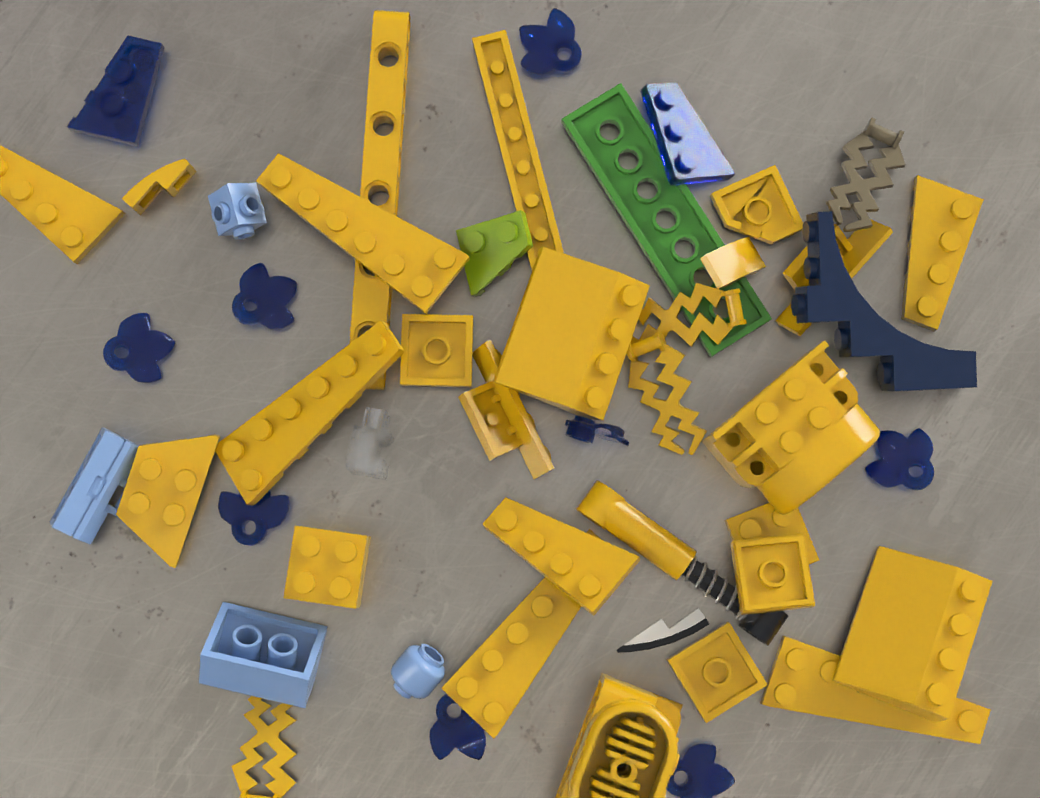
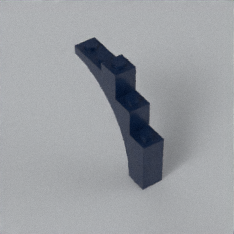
(861, 332)

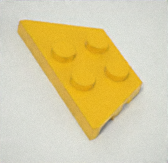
(166, 491)

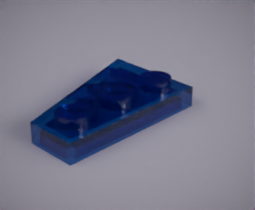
(123, 95)
(682, 138)

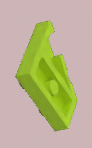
(493, 248)

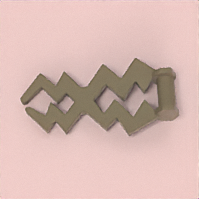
(861, 187)

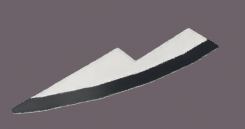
(661, 635)

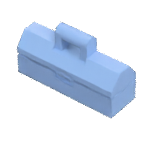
(95, 482)

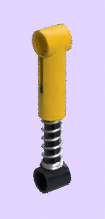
(672, 556)

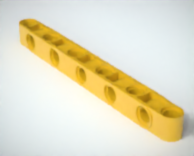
(381, 157)

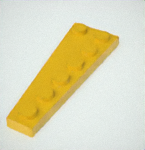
(389, 247)
(284, 429)
(512, 656)
(804, 684)

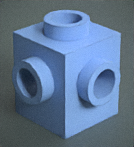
(237, 210)

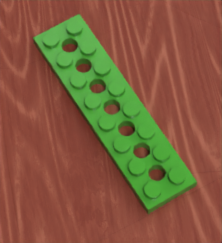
(640, 214)

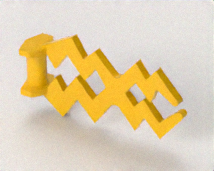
(670, 322)
(672, 405)
(270, 735)

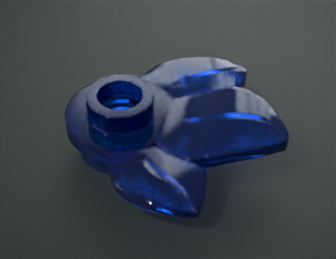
(547, 41)
(269, 296)
(143, 346)
(586, 429)
(898, 456)
(265, 514)
(456, 732)
(703, 775)

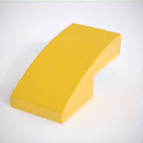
(169, 177)
(733, 262)

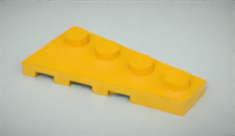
(56, 207)
(938, 240)
(566, 556)

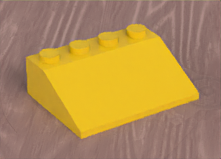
(571, 333)
(913, 633)

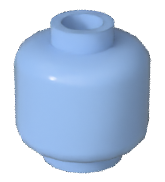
(418, 671)

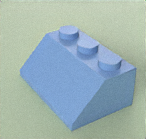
(262, 654)

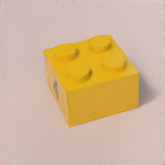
(327, 567)

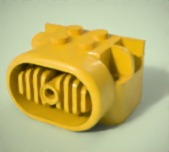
(795, 433)
(626, 728)

